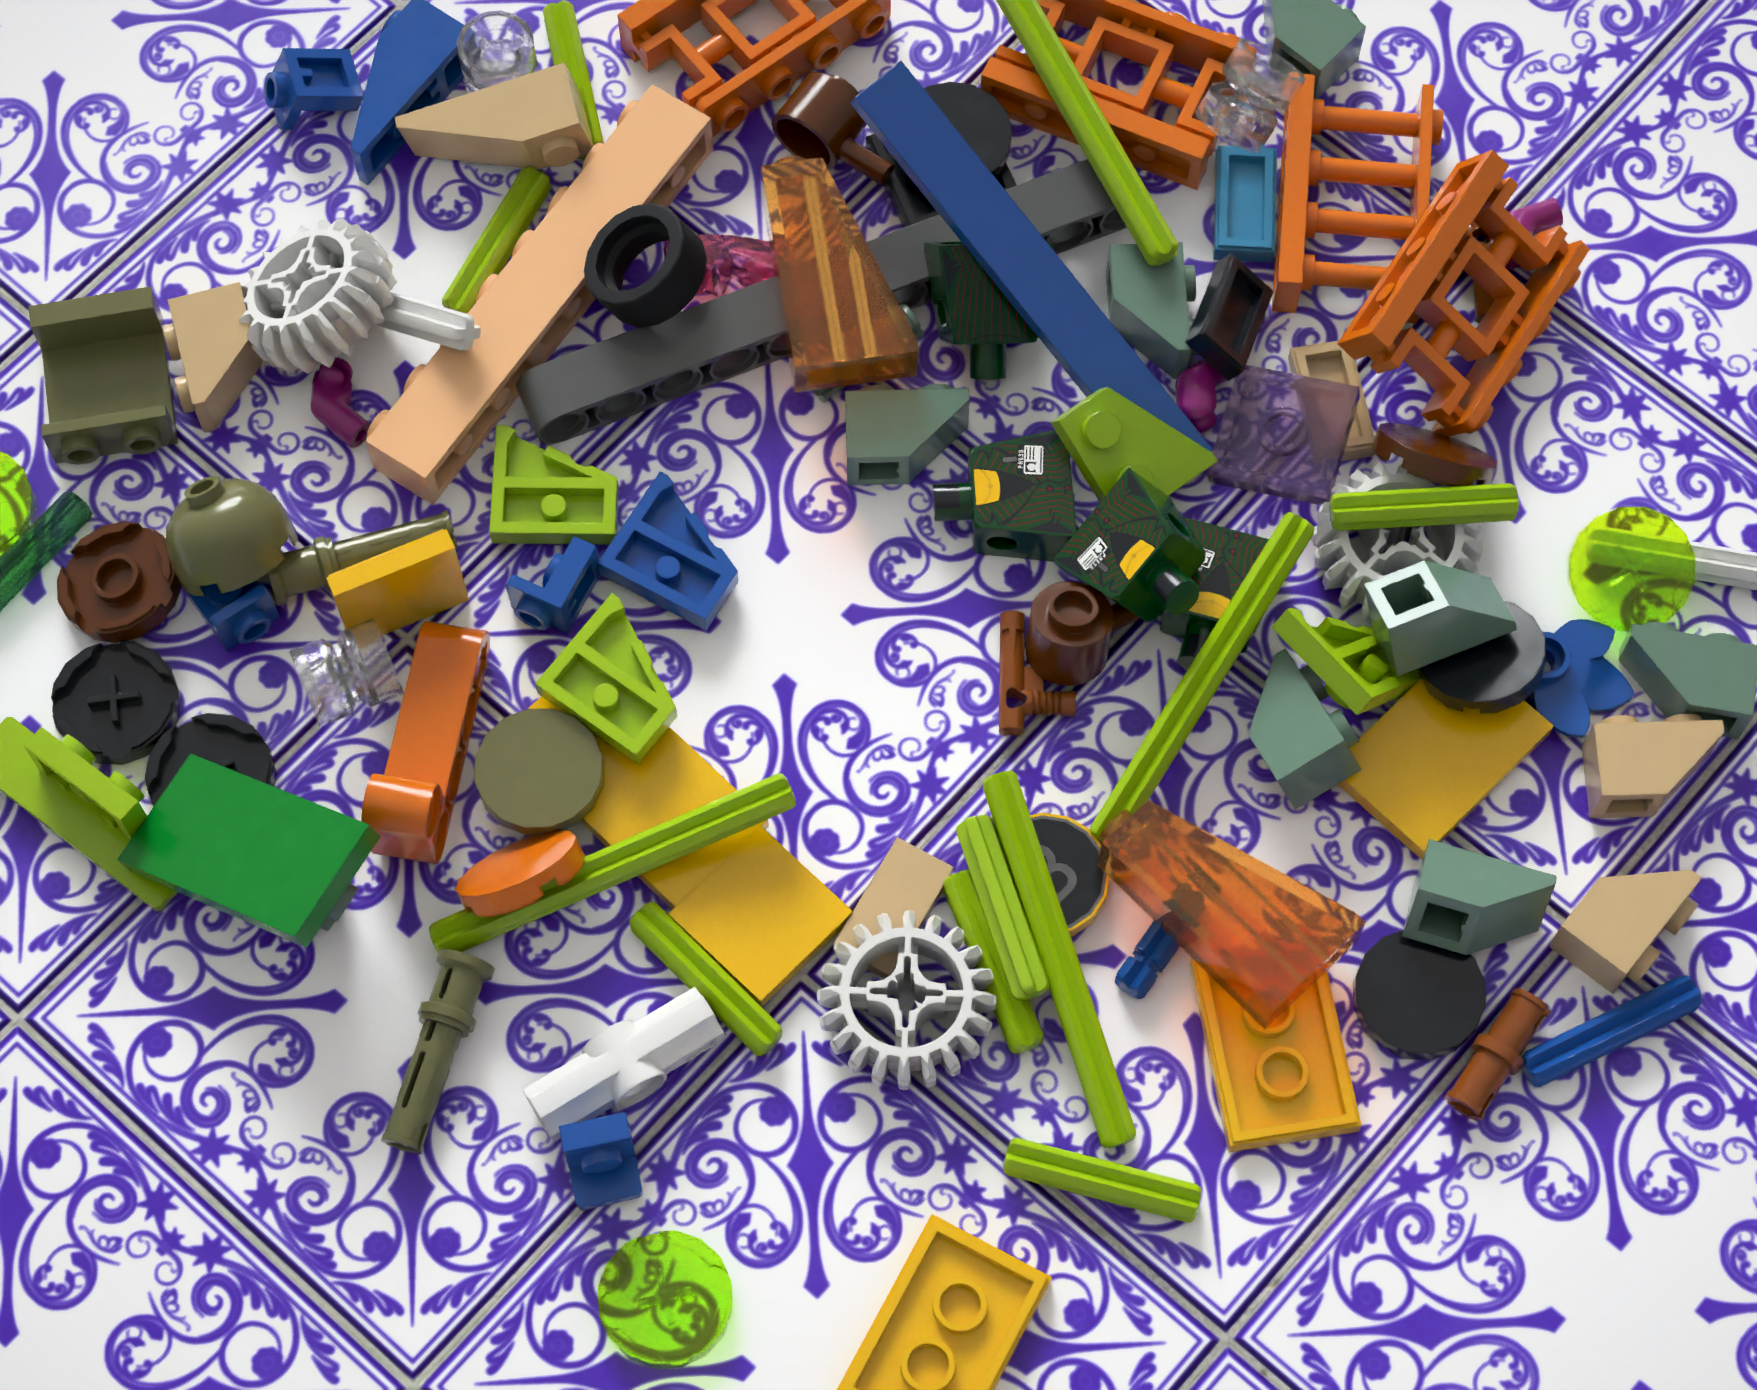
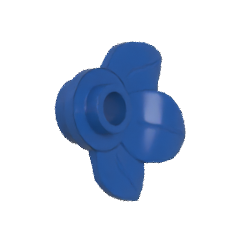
(1579, 677)

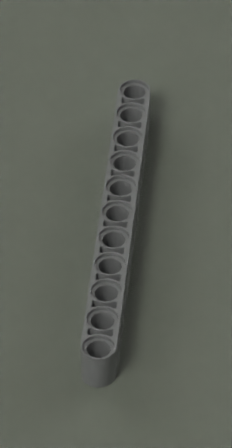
(746, 325)

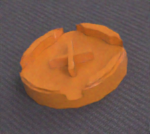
(515, 873)

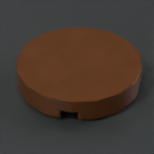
(1434, 455)
(118, 583)

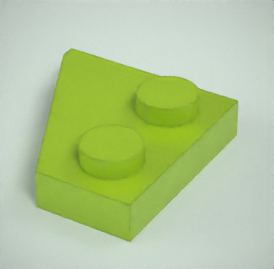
(1114, 434)
(548, 496)
(1346, 660)
(610, 683)

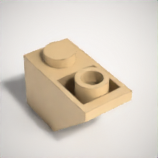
(212, 351)
(1641, 765)
(1619, 921)

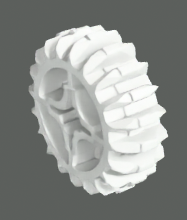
(317, 295)
(1351, 574)
(935, 997)

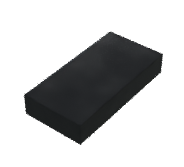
(1229, 317)

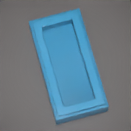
(1245, 204)

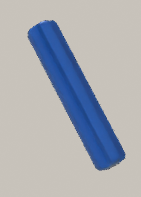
(1611, 1030)

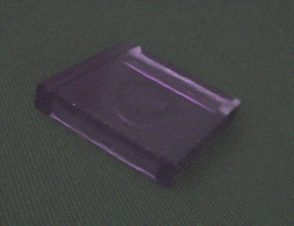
(1284, 434)

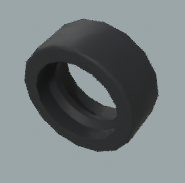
(622, 242)

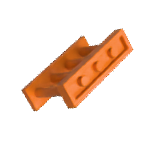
(1305, 167)

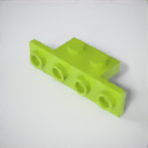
(76, 801)

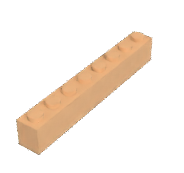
(535, 297)

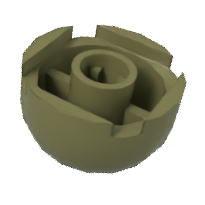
(226, 534)

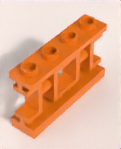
(1141, 36)
(770, 68)
(1428, 269)

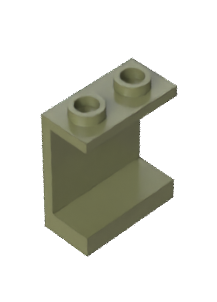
(105, 375)

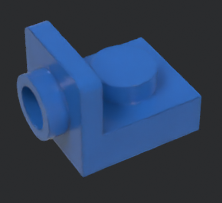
(311, 82)
(566, 588)
(237, 614)
(601, 1161)

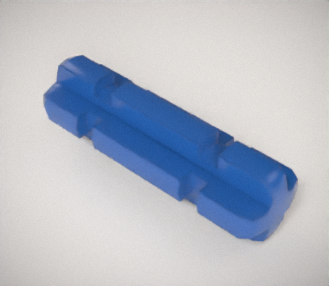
(1150, 956)

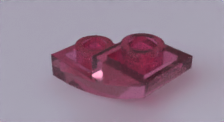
(733, 258)

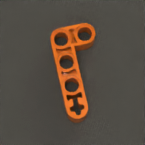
(430, 743)

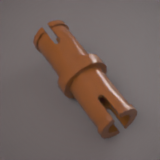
(1497, 1054)

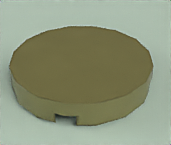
(539, 771)

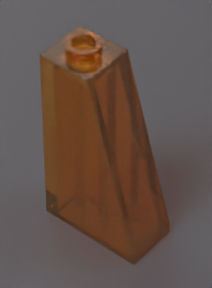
(831, 293)
(1228, 911)

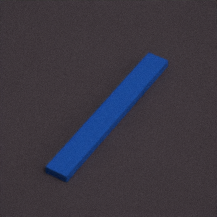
(1009, 246)

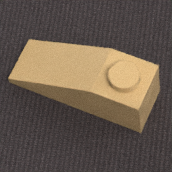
(511, 124)

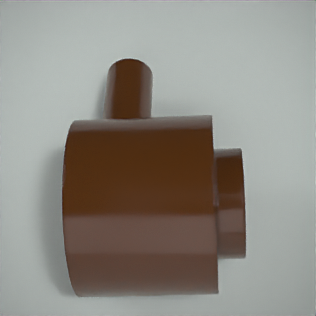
(824, 125)
(1072, 632)

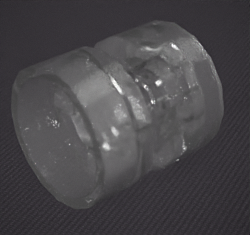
(495, 49)
(1253, 90)
(346, 672)

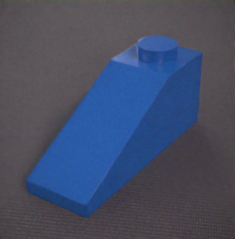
(410, 70)

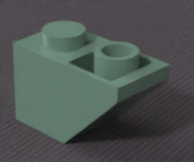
(1314, 37)
(1151, 305)
(900, 431)
(1434, 613)
(1694, 673)
(1296, 734)
(1474, 900)

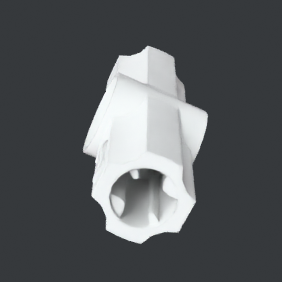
(625, 1063)

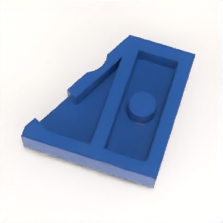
(669, 557)

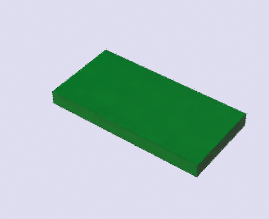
(249, 849)

